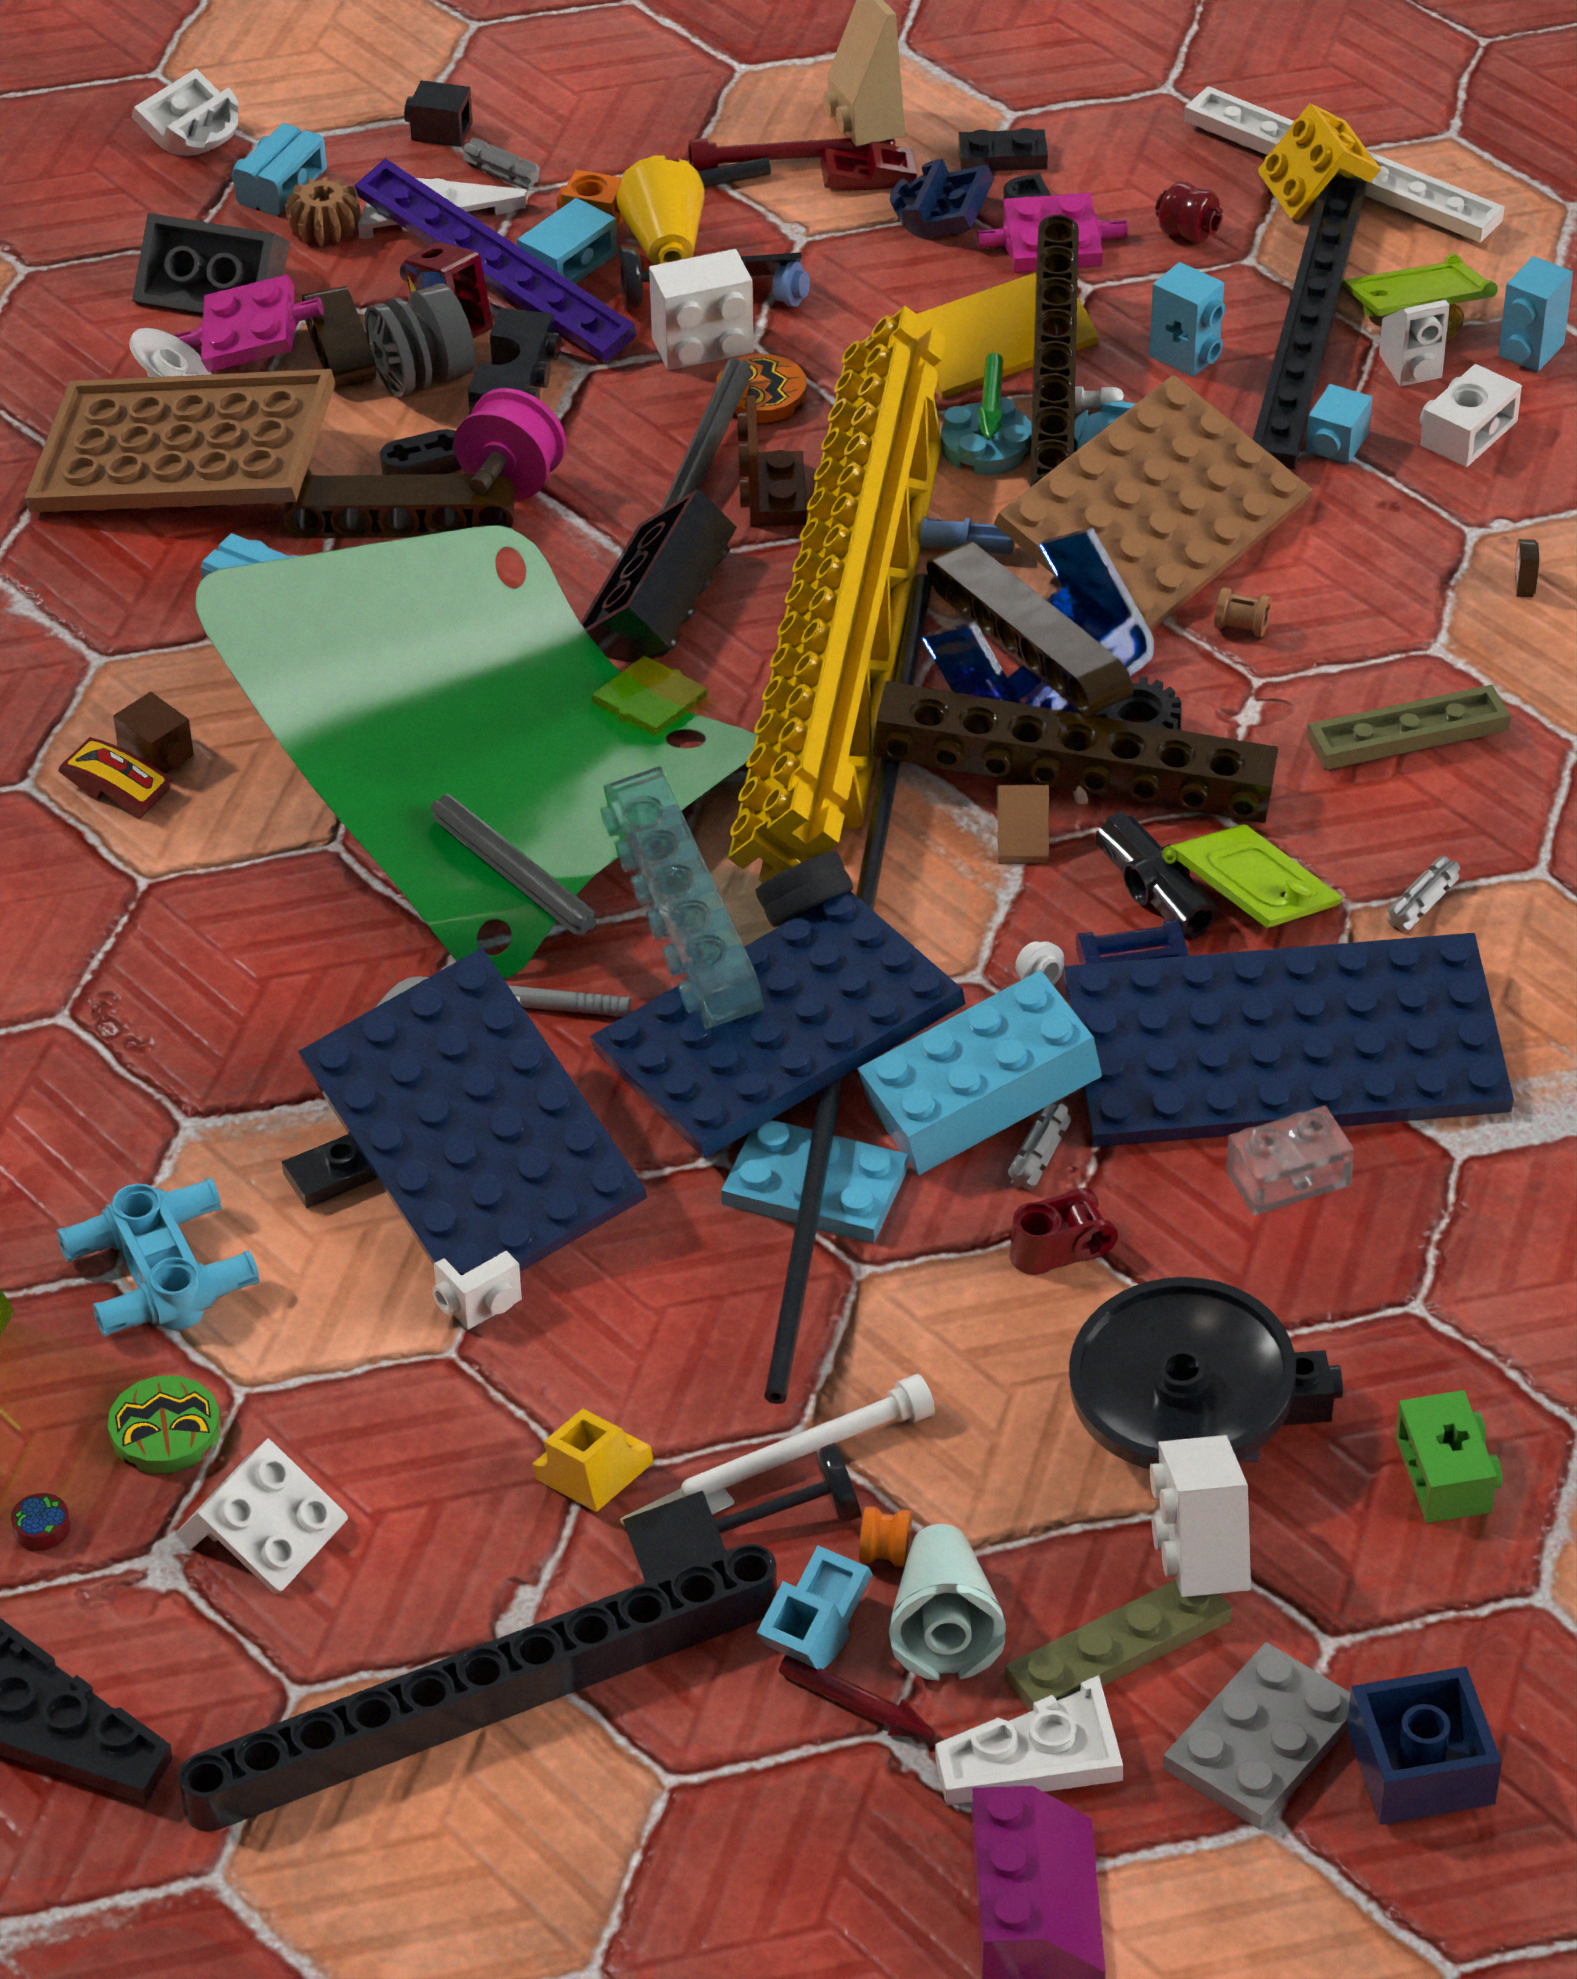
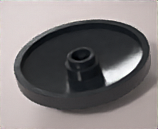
(1181, 1365)

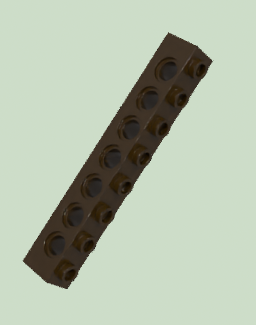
(1075, 751)

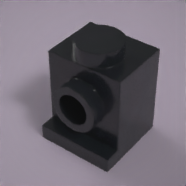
(1315, 1388)

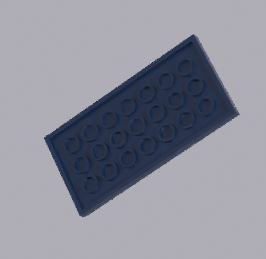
(1286, 1030)

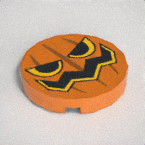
(777, 387)

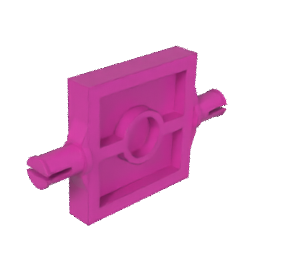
(1022, 223)
(249, 323)

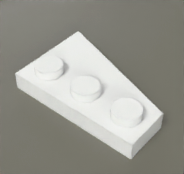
(1049, 1748)

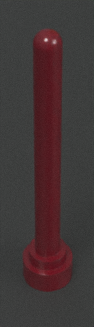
(708, 155)

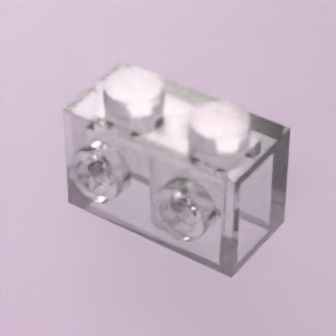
(1289, 1160)

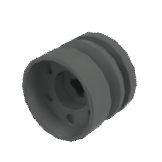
(420, 339)

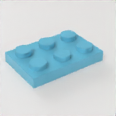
(856, 1190)

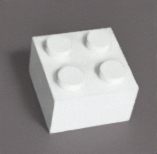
(701, 309)
(1202, 1516)

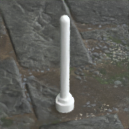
(908, 1401)

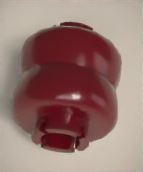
(1189, 212)

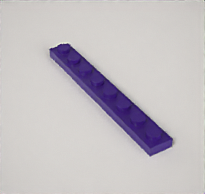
(503, 263)

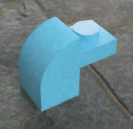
(813, 1616)

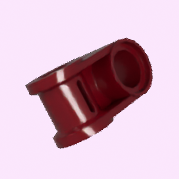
(1056, 1232)

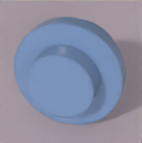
(791, 283)

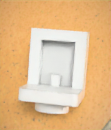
(480, 1292)

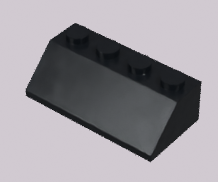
(659, 579)

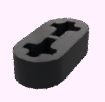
(420, 454)

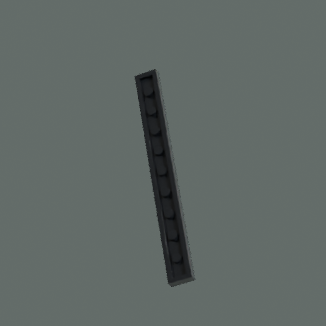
(1309, 320)

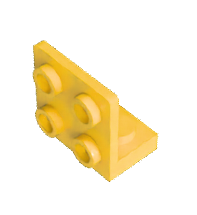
(1311, 156)

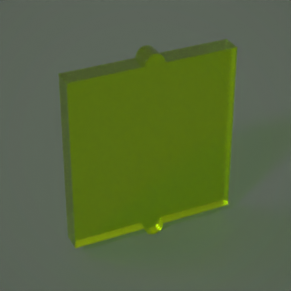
(649, 695)

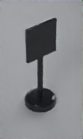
(633, 277)
(687, 1533)

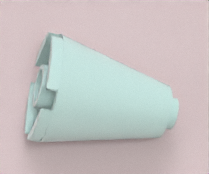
(945, 1608)

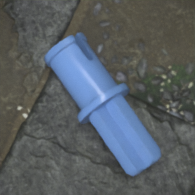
(951, 534)

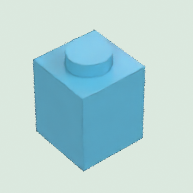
(1339, 424)

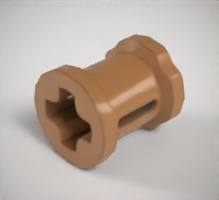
(1242, 612)

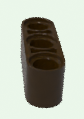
(341, 338)

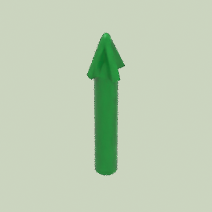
(990, 411)

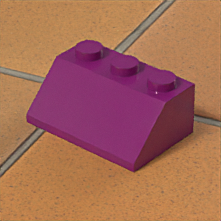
(1035, 1887)

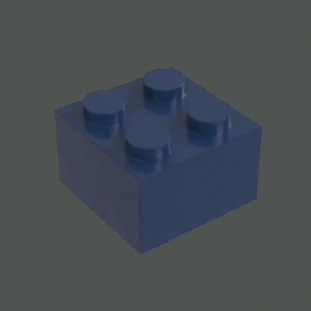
(1423, 1745)

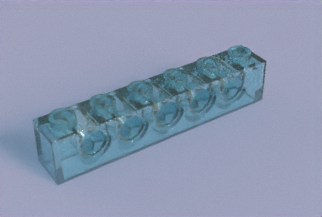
(681, 898)

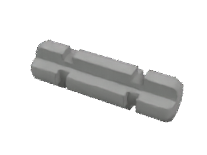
(501, 162)
(1423, 893)
(1039, 1146)

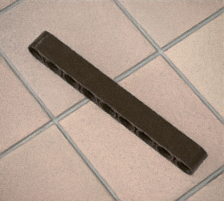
(1054, 345)

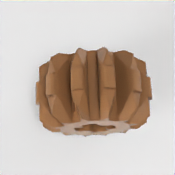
(323, 211)

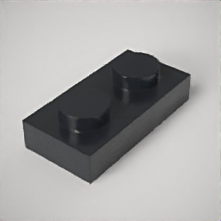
(1004, 149)

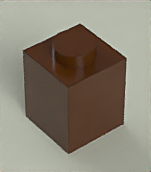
(154, 732)

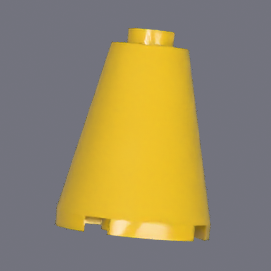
(662, 207)

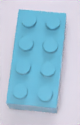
(980, 1072)

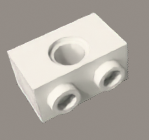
(1470, 415)

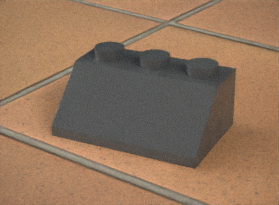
(198, 258)

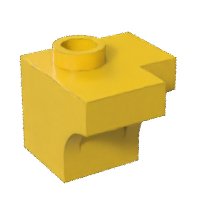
(591, 1460)

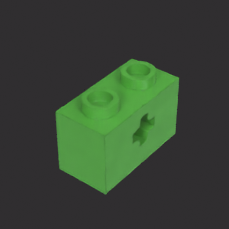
(1447, 1456)

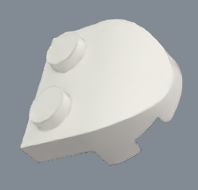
(189, 116)

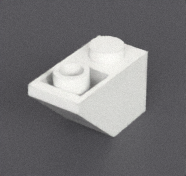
(1415, 342)

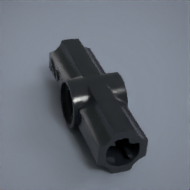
(1152, 878)

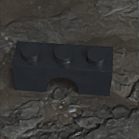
(520, 354)

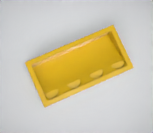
(988, 323)

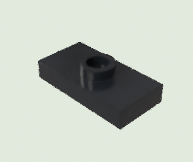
(327, 1171)

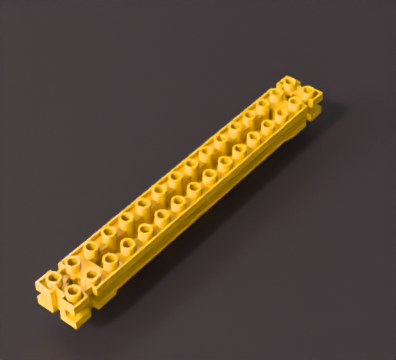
(839, 623)

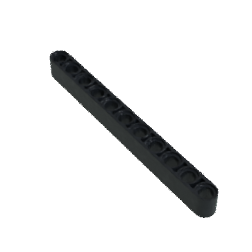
(476, 1688)

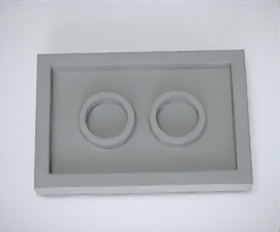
(1261, 1735)

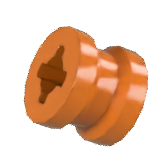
(885, 1536)

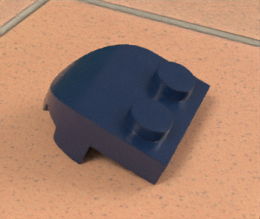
(941, 199)

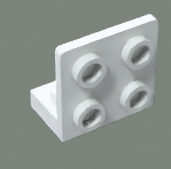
(267, 1517)

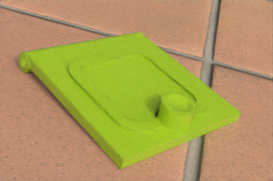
(1420, 286)
(1254, 875)

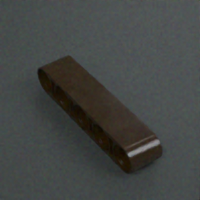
(396, 506)

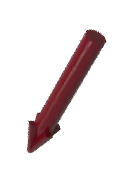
(901, 1719)

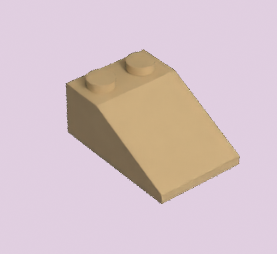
(867, 76)

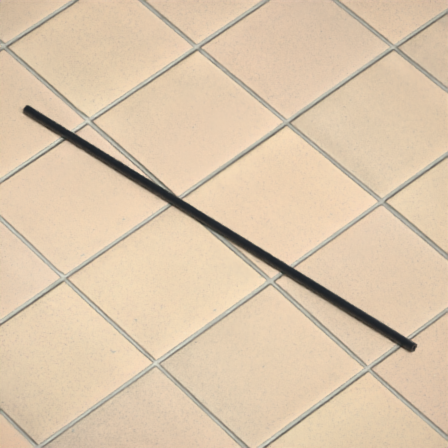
(829, 1097)

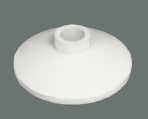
(165, 354)

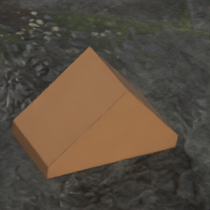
(1023, 824)

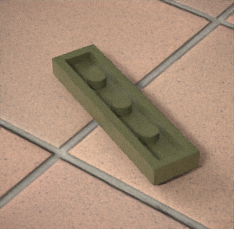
(1408, 727)
(1116, 1643)

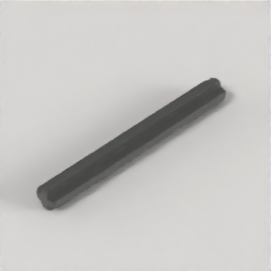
(710, 431)
(513, 865)

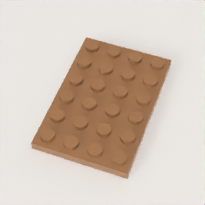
(181, 441)
(1166, 493)

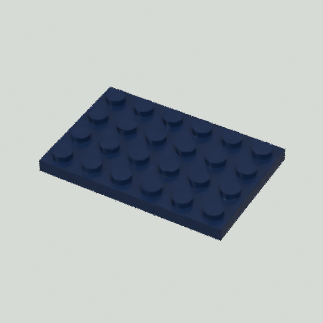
(833, 998)
(472, 1121)

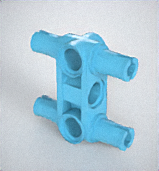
(169, 1280)

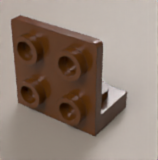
(774, 477)

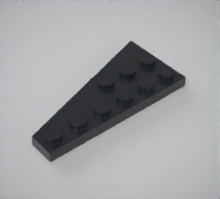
(69, 1729)

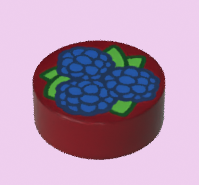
(40, 1521)

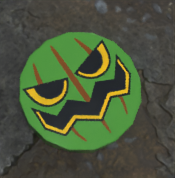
(164, 1424)

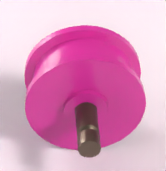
(512, 438)

